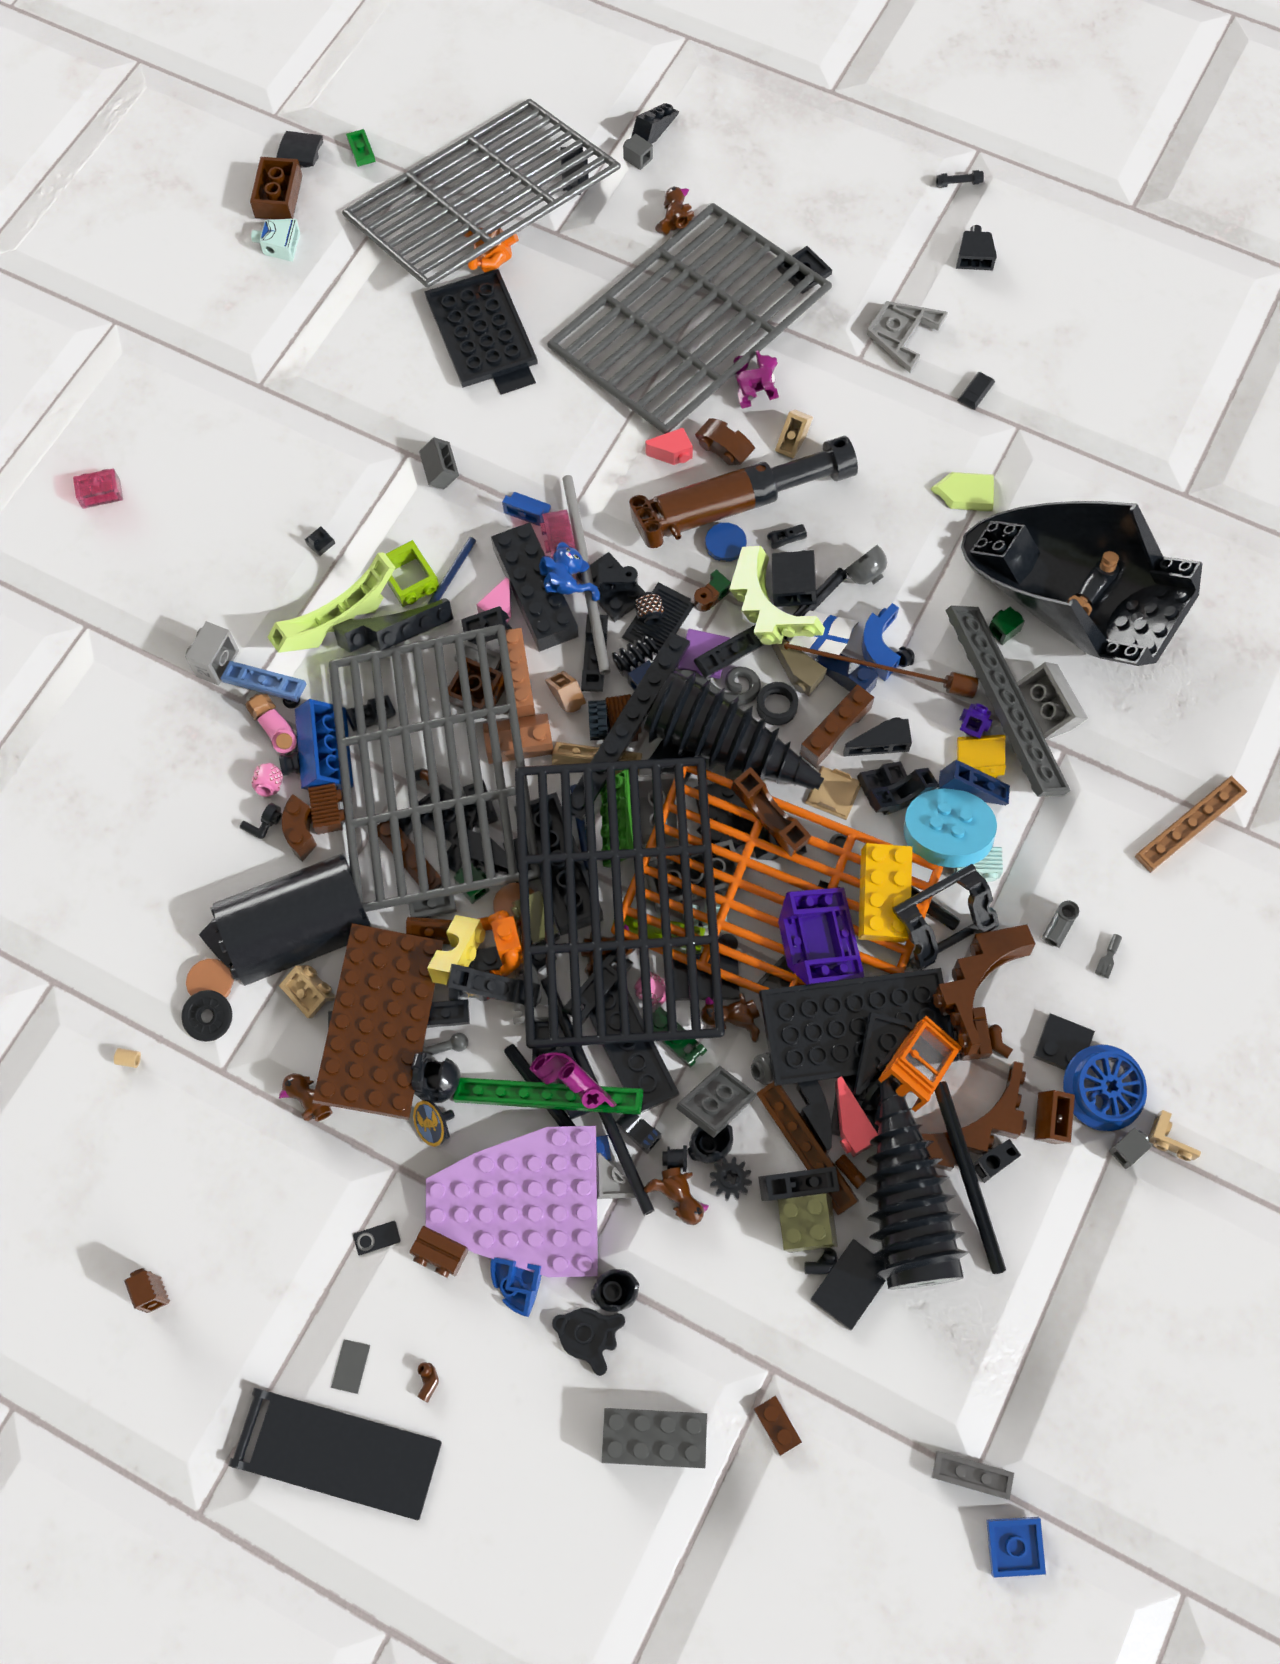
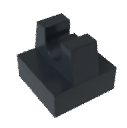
(320, 541)

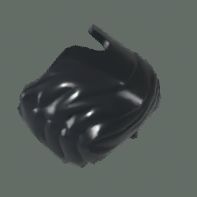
(709, 1149)
(615, 1290)

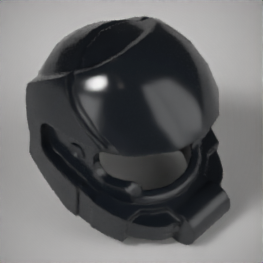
(434, 1079)

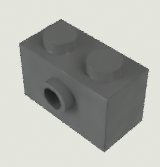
(439, 463)

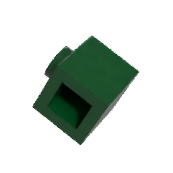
(1006, 624)
(477, 874)

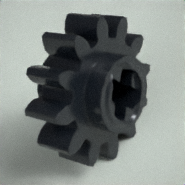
(735, 1171)

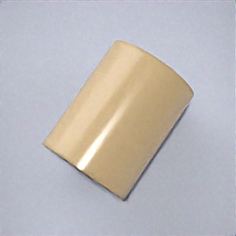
(127, 1058)

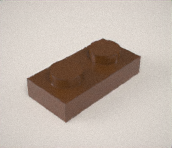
(428, 928)
(777, 1425)

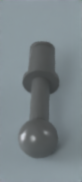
(457, 1042)

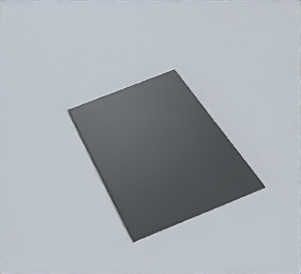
(350, 1366)

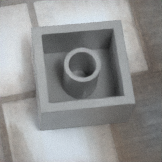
(211, 652)

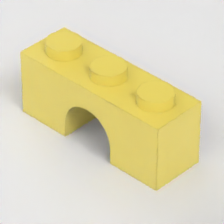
(465, 936)

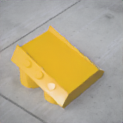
(983, 753)

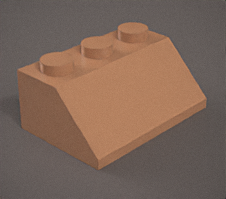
(534, 736)

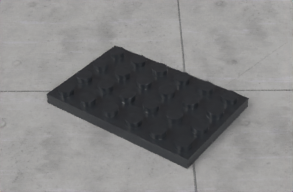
(480, 328)

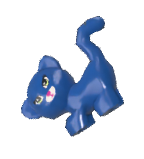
(559, 572)

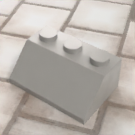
(1051, 700)

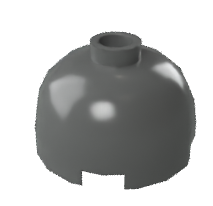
(868, 567)

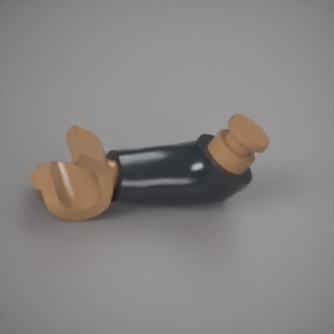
(1097, 581)

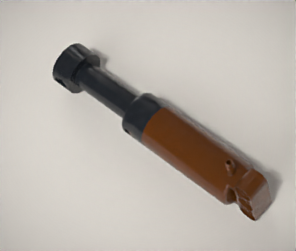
(736, 492)

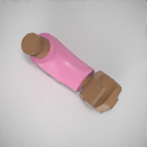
(276, 727)

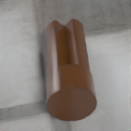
(850, 1171)

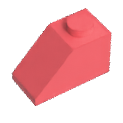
(670, 447)

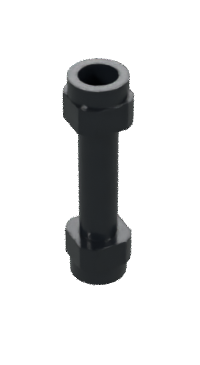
(943, 179)

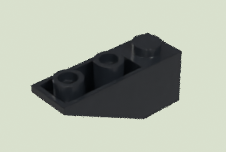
(654, 122)
(477, 857)

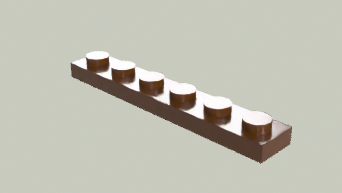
(804, 1141)

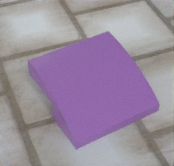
(699, 644)

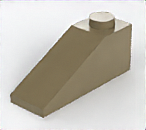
(800, 668)

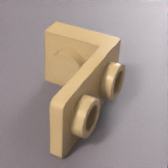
(1162, 1127)

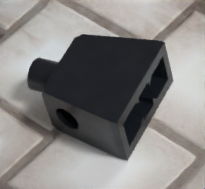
(976, 250)

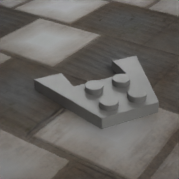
(896, 325)

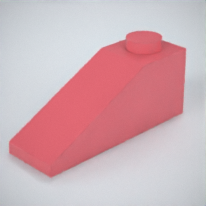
(853, 1123)

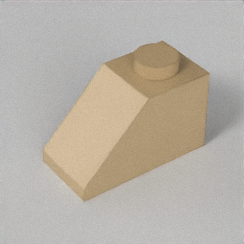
(793, 433)

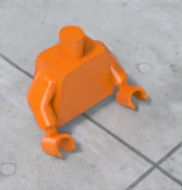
(494, 257)
(506, 939)

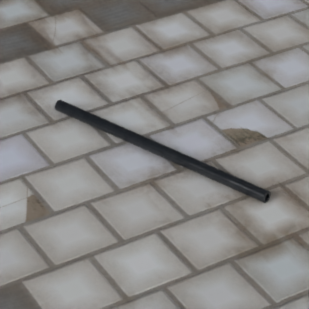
(607, 1118)

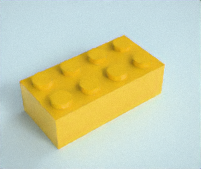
(883, 884)

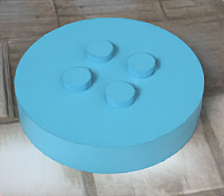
(950, 827)

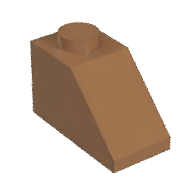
(566, 691)

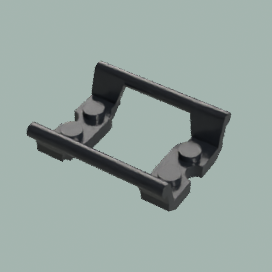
(922, 934)

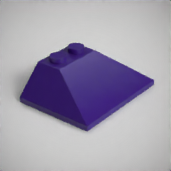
(819, 936)

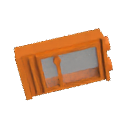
(922, 1061)

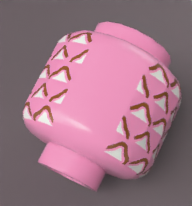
(267, 779)
(657, 989)

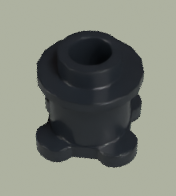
(675, 1158)

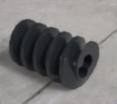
(635, 654)

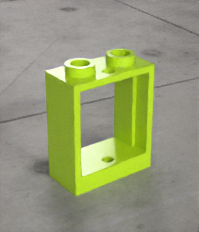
(427, 586)

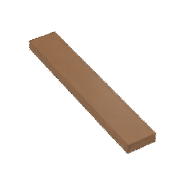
(1190, 824)

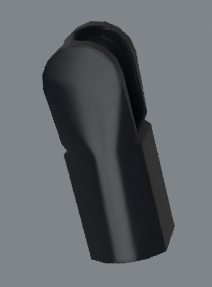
(789, 535)

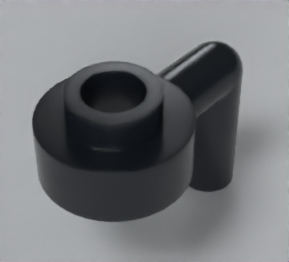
(270, 816)

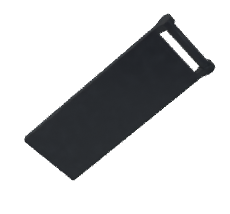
(339, 1455)

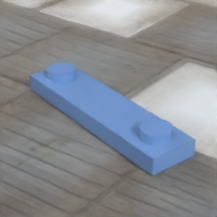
(263, 681)

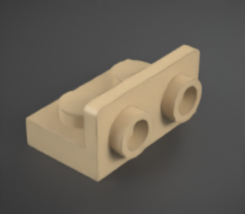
(306, 990)

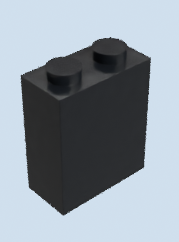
(794, 578)

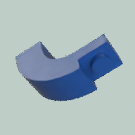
(872, 644)

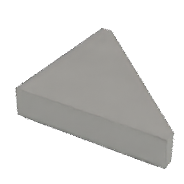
(611, 1182)

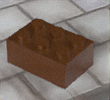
(276, 188)

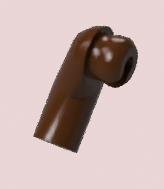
(997, 1043)
(430, 1380)

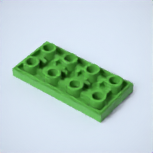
(623, 813)

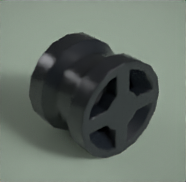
(289, 763)

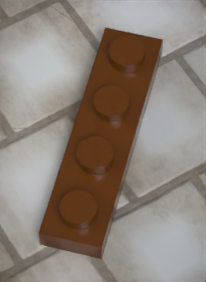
(409, 855)

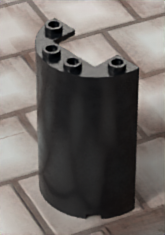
(289, 919)

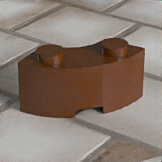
(721, 440)
(296, 827)

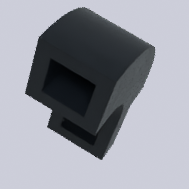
(902, 793)

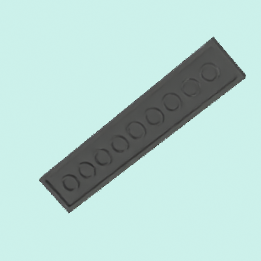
(1008, 701)

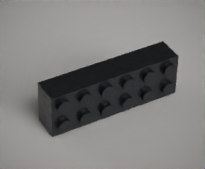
(545, 613)
(558, 868)

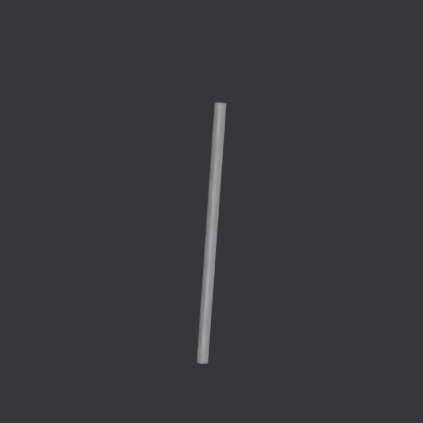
(586, 576)

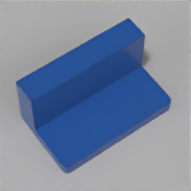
(525, 508)

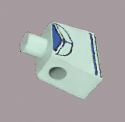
(278, 238)

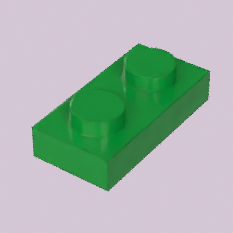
(360, 147)

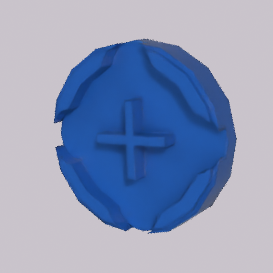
(725, 541)

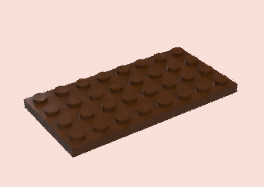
(377, 1022)

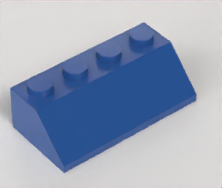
(319, 745)

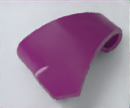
(559, 1065)

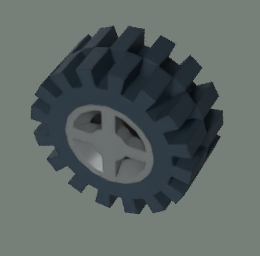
(597, 719)

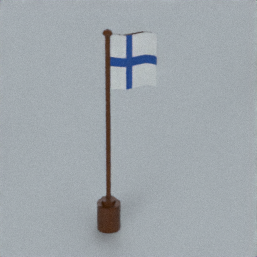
(835, 640)

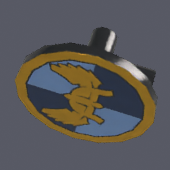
(431, 1122)

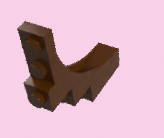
(988, 953)
(1000, 1120)

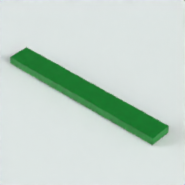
(542, 1095)

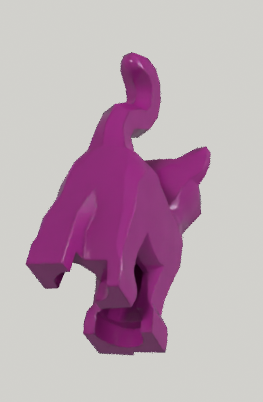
(757, 379)

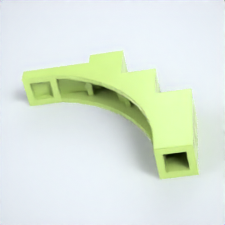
(750, 587)
(359, 599)

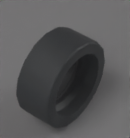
(777, 688)

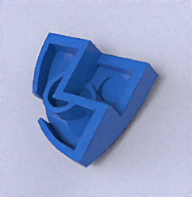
(516, 1284)

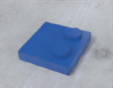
(1016, 1547)

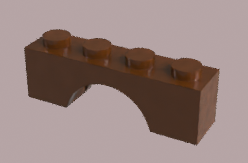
(824, 737)
(781, 826)

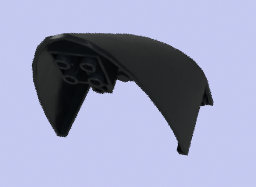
(1049, 549)

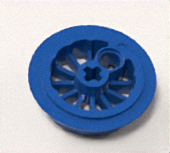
(1085, 1105)

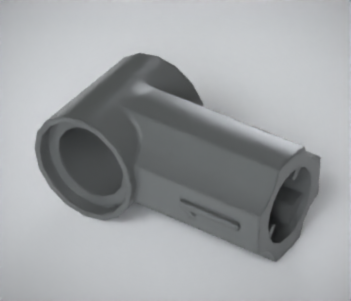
(1060, 925)

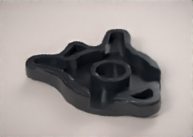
(587, 1334)

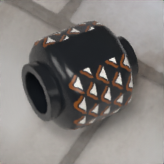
(649, 608)

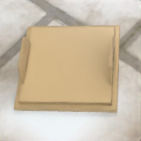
(835, 793)

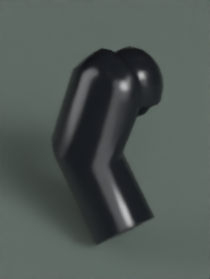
(824, 1264)

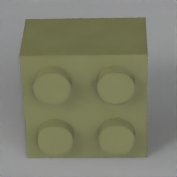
(807, 1223)

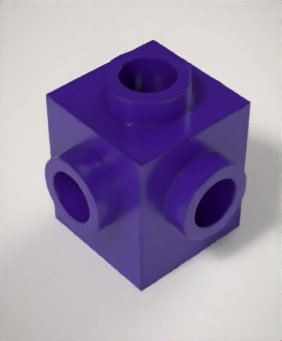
(972, 726)

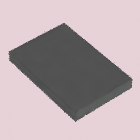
(716, 1101)

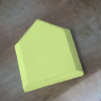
(967, 491)

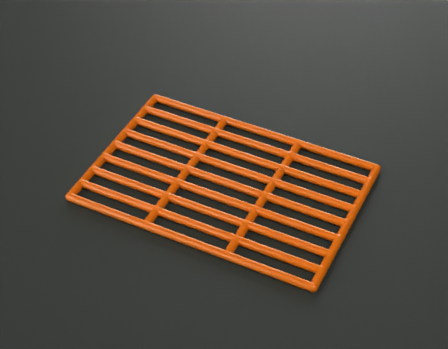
(735, 881)

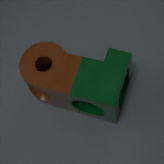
(713, 592)

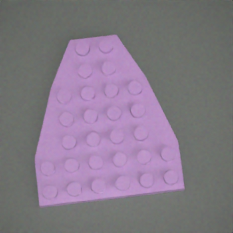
(524, 1201)

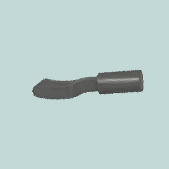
(1106, 963)

